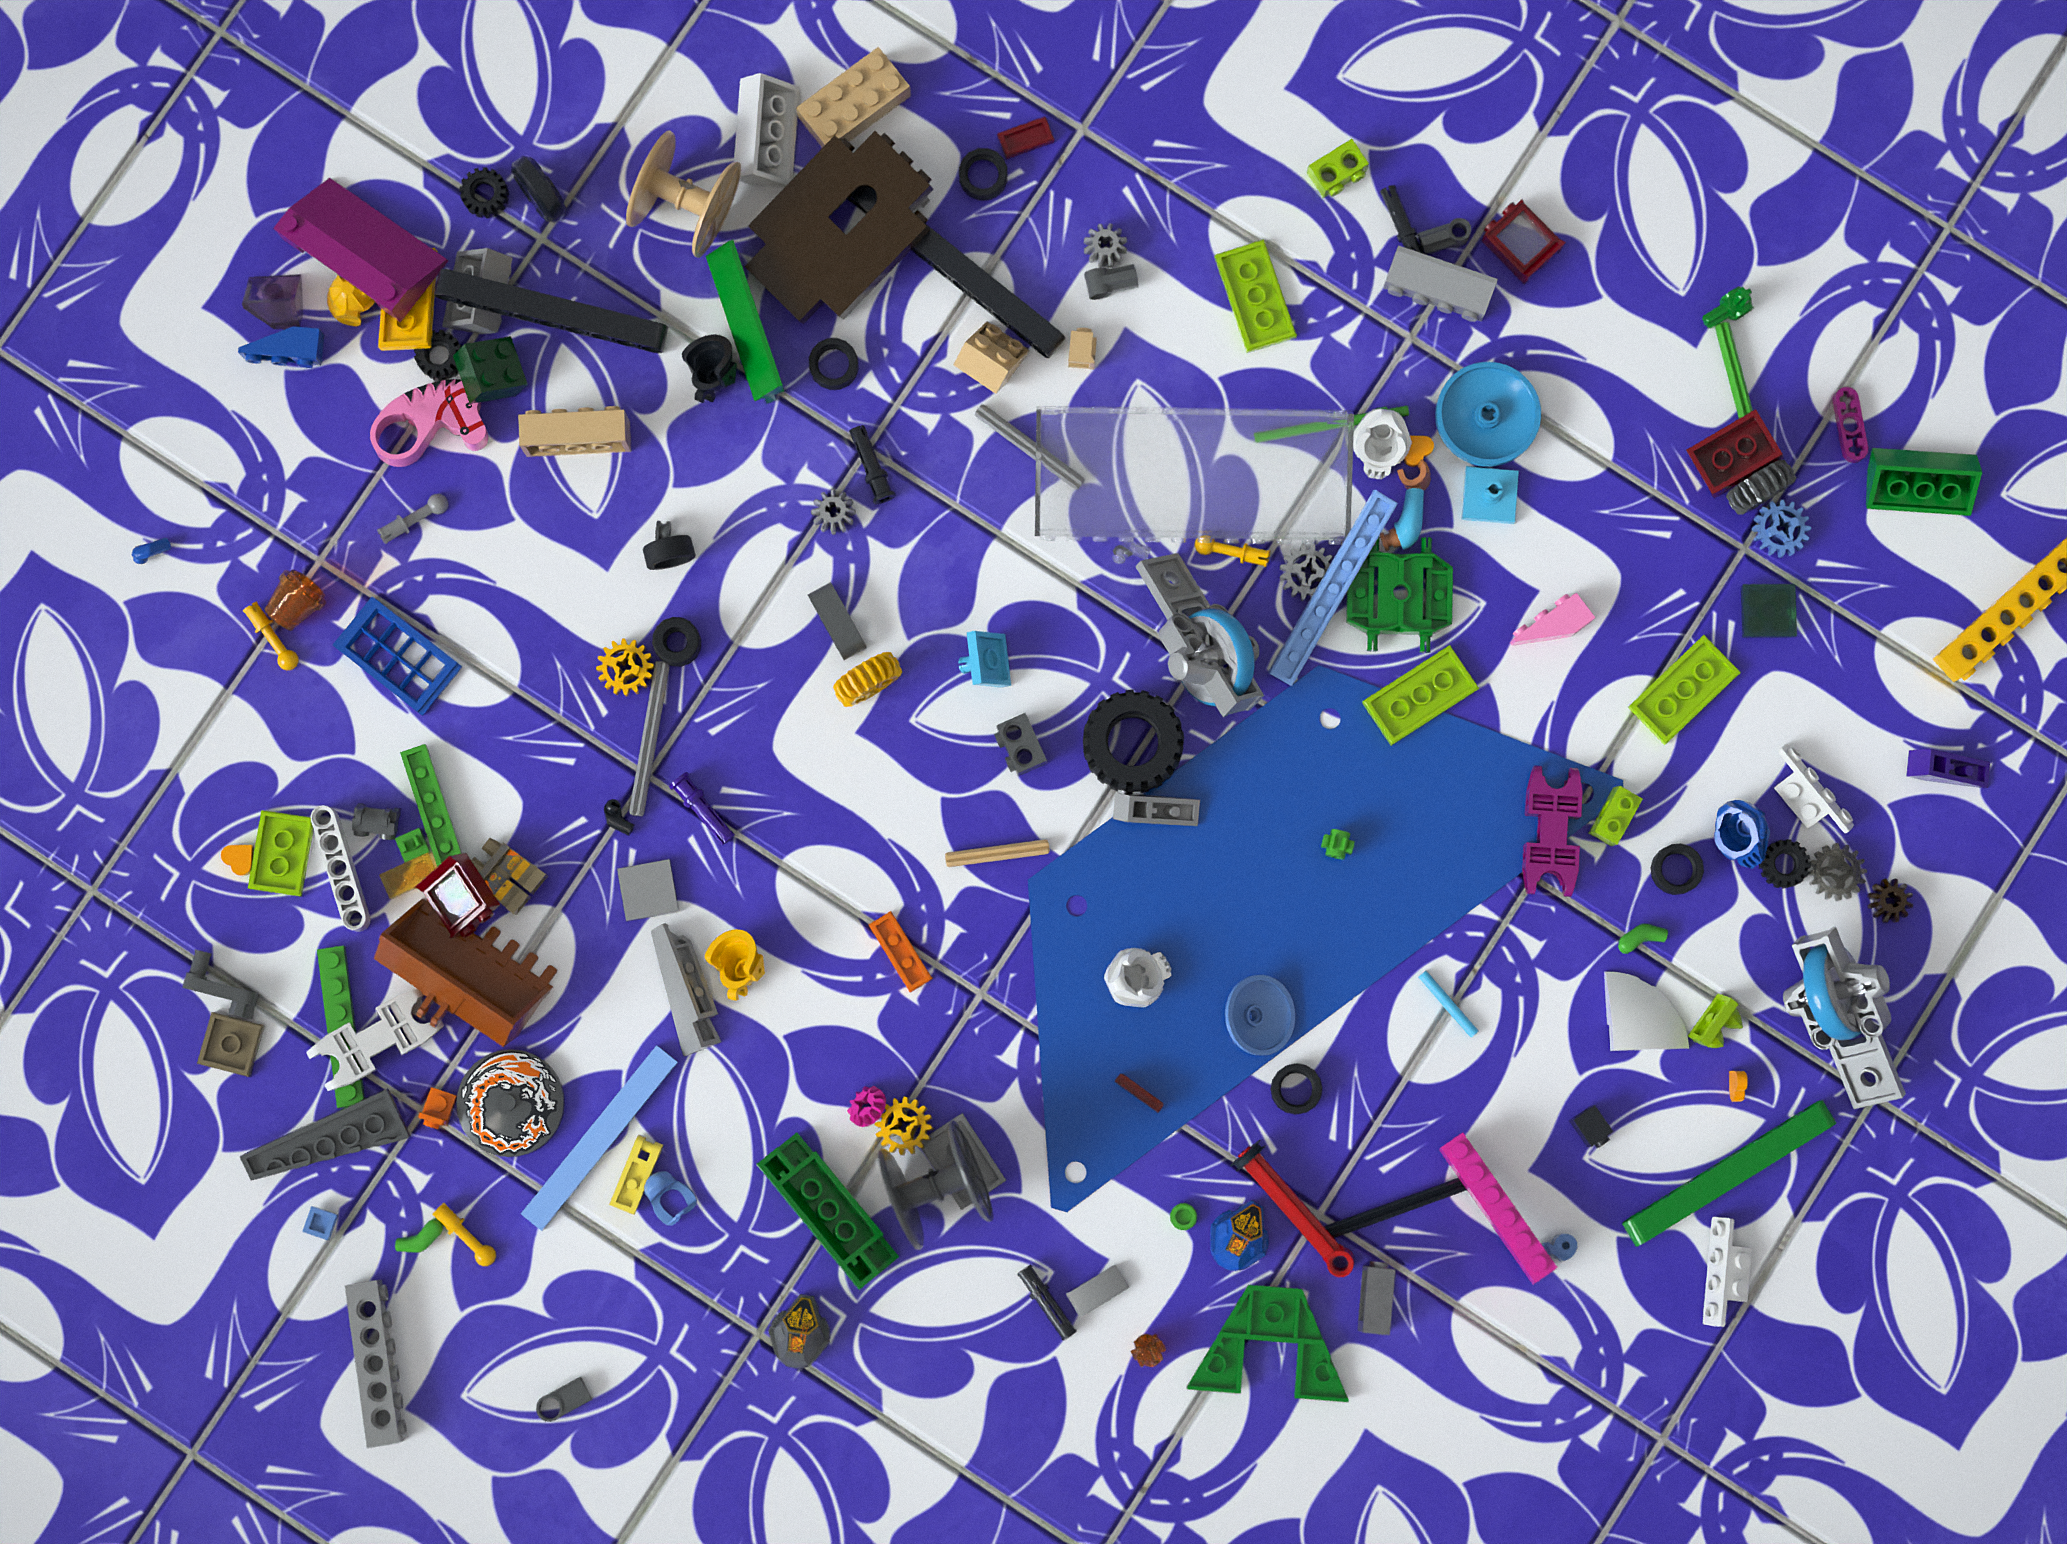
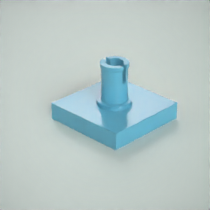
(1490, 495)
(987, 659)

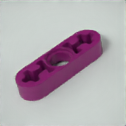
(1860, 442)

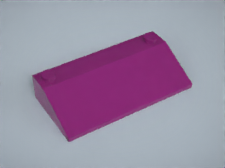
(361, 247)

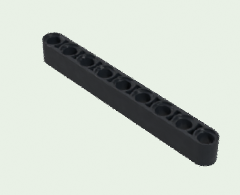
(550, 311)

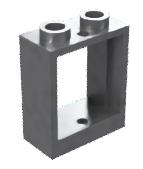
(1376, 1298)

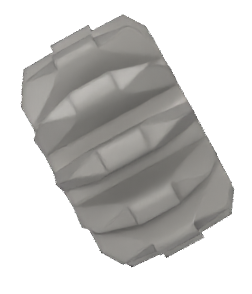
(1106, 254)
(824, 516)

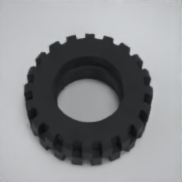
(1143, 707)

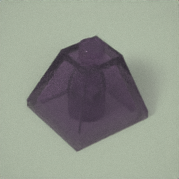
(275, 300)

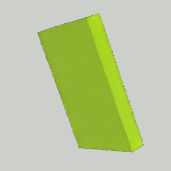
(281, 853)

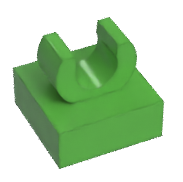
(412, 845)

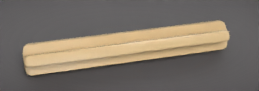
(997, 853)

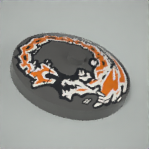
(510, 1103)

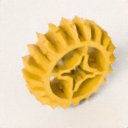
(867, 679)

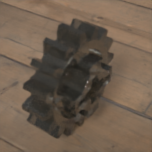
(1837, 882)

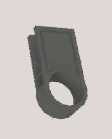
(569, 1398)

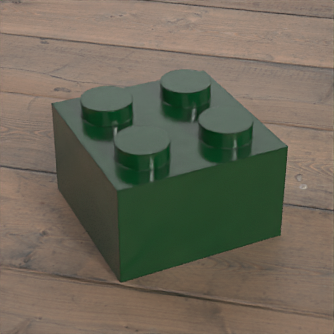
(490, 370)

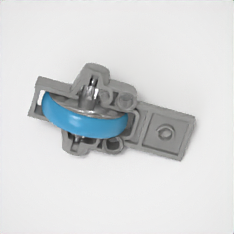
(1202, 639)
(1841, 1001)

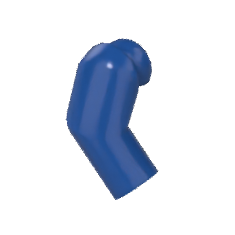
(143, 552)

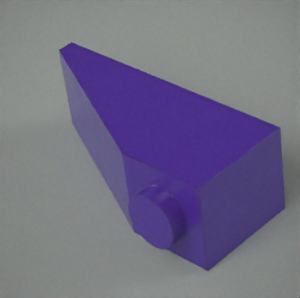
(1947, 768)

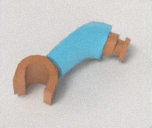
(1410, 523)

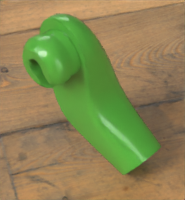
(1641, 934)
(422, 1240)

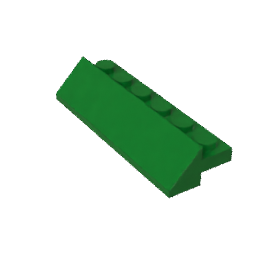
(744, 322)
(828, 1210)

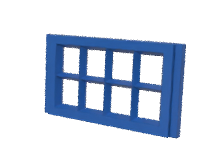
(435, 686)

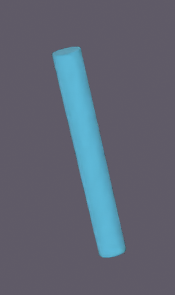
(1448, 1004)

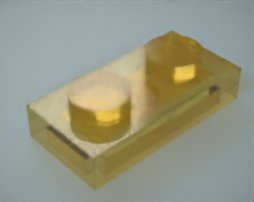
(407, 875)

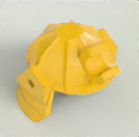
(347, 302)
(737, 960)

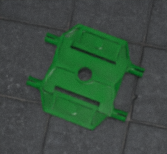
(1404, 615)

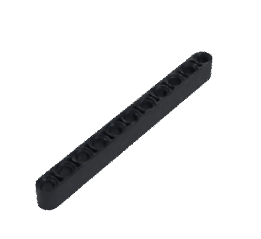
(977, 284)

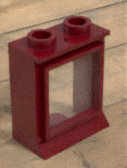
(1521, 240)
(459, 895)

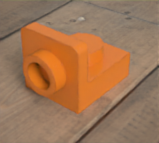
(438, 1108)

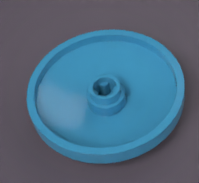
(1488, 414)

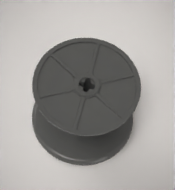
(935, 1185)

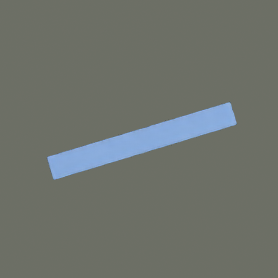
(1332, 587)
(599, 1138)

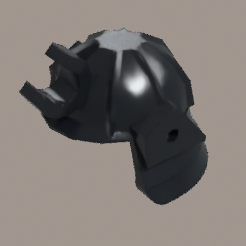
(711, 365)

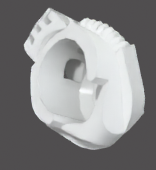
(1381, 442)
(1137, 977)

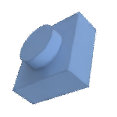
(320, 1223)

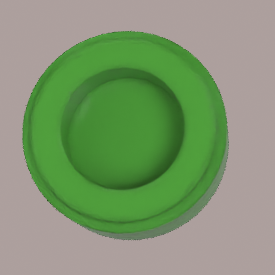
(1183, 1216)

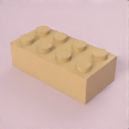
(854, 99)
(574, 432)

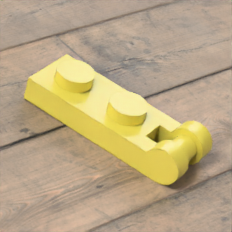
(634, 1175)

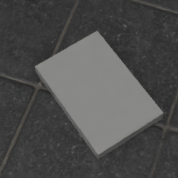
(940, 1155)

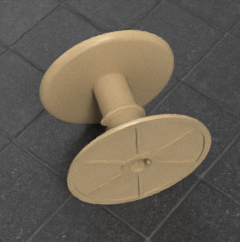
(657, 182)

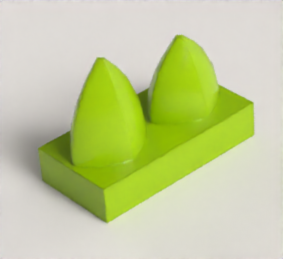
(1719, 1013)

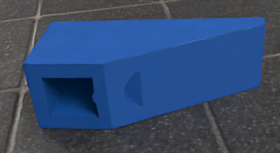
(290, 345)

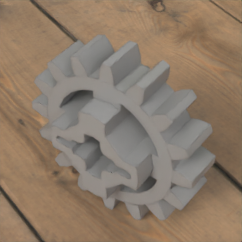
(1295, 570)

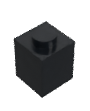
(1592, 1127)

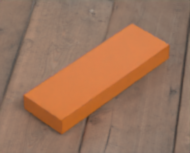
(900, 952)

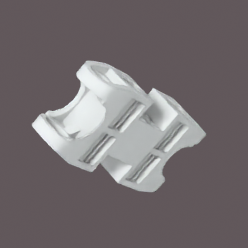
(374, 1039)

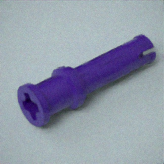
(695, 800)

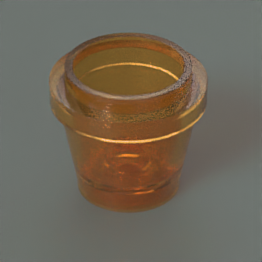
(294, 599)

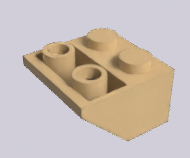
(991, 357)

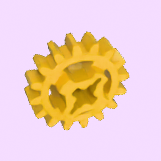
(614, 663)
(907, 1137)

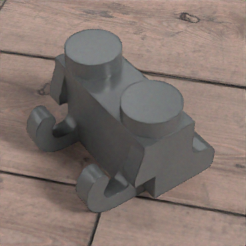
(375, 820)

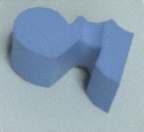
(1561, 1247)

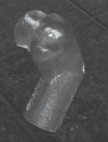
(1128, 549)

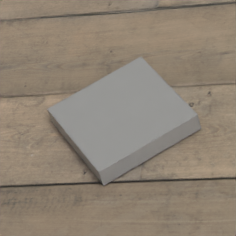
(648, 890)

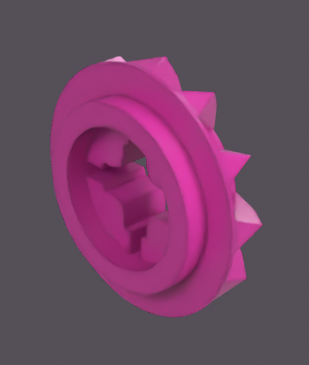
(868, 1115)

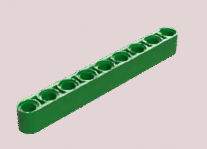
(1729, 1173)

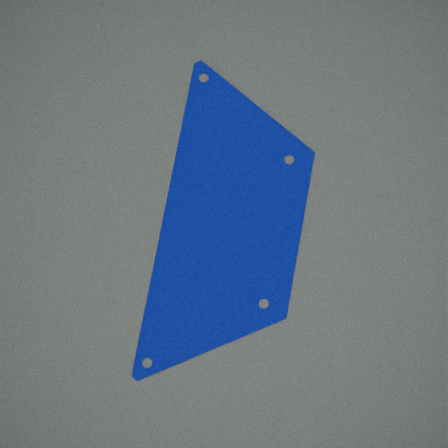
(1256, 895)

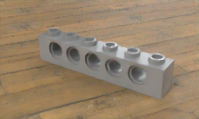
(371, 1404)

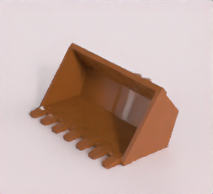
(464, 973)

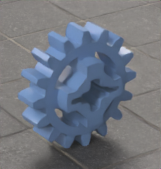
(1777, 519)

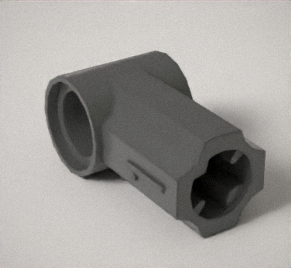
(1443, 238)
(1104, 282)

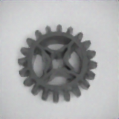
(1761, 487)

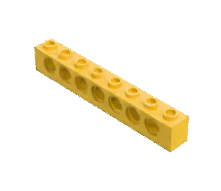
(1951, 657)

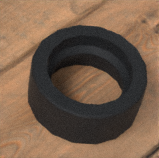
(983, 154)
(847, 349)
(668, 552)
(1662, 883)
(1276, 1088)

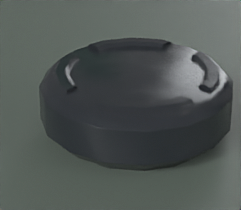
(538, 189)

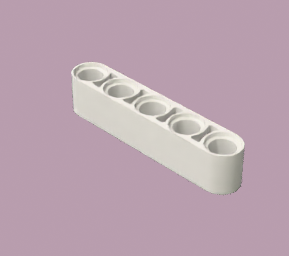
(331, 859)

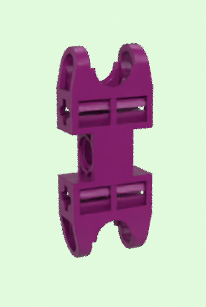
(1553, 811)

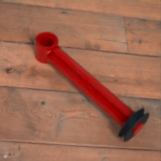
(1294, 1208)

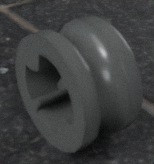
(662, 530)

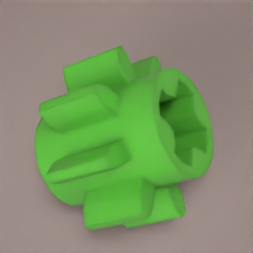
(1337, 844)

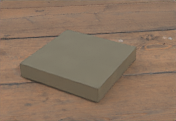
(230, 1044)

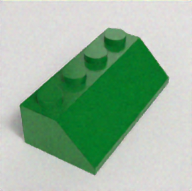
(1922, 481)

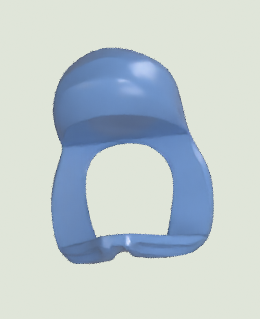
(660, 1183)

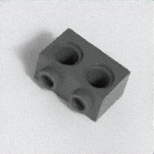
(1027, 742)

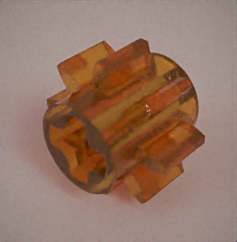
(1148, 1350)

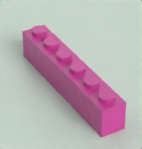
(1498, 1208)

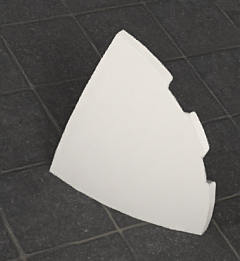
(1641, 1016)

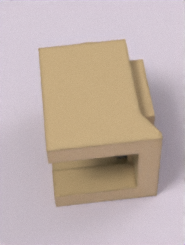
(1082, 349)

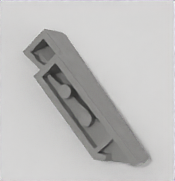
(686, 991)

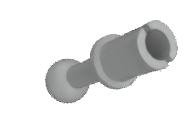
(436, 504)

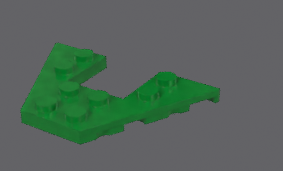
(1274, 1316)

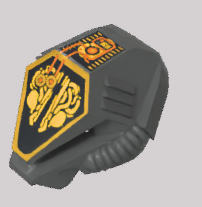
(799, 1333)

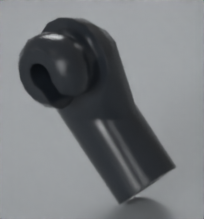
(614, 817)

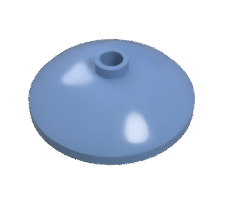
(1271, 1015)

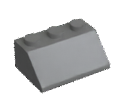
(483, 264)

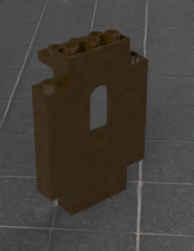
(810, 257)

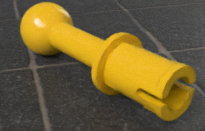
(1246, 554)
(286, 658)
(484, 1254)

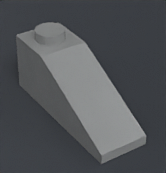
(1156, 809)

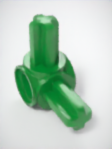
(1732, 306)

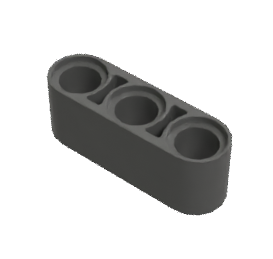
(837, 621)

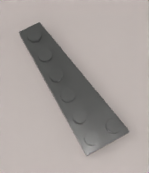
(346, 1131)

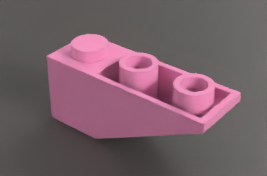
(1560, 623)

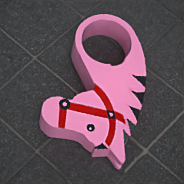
(429, 409)

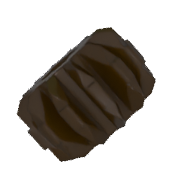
(1890, 890)

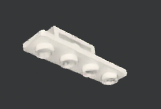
(1807, 795)
(1726, 1272)

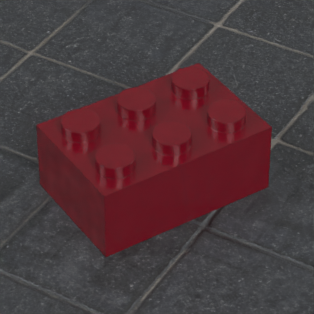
(1734, 453)

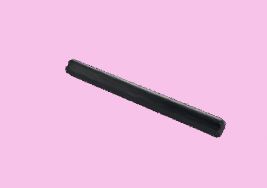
(1395, 1208)

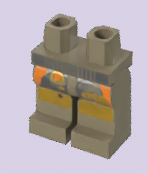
(504, 866)

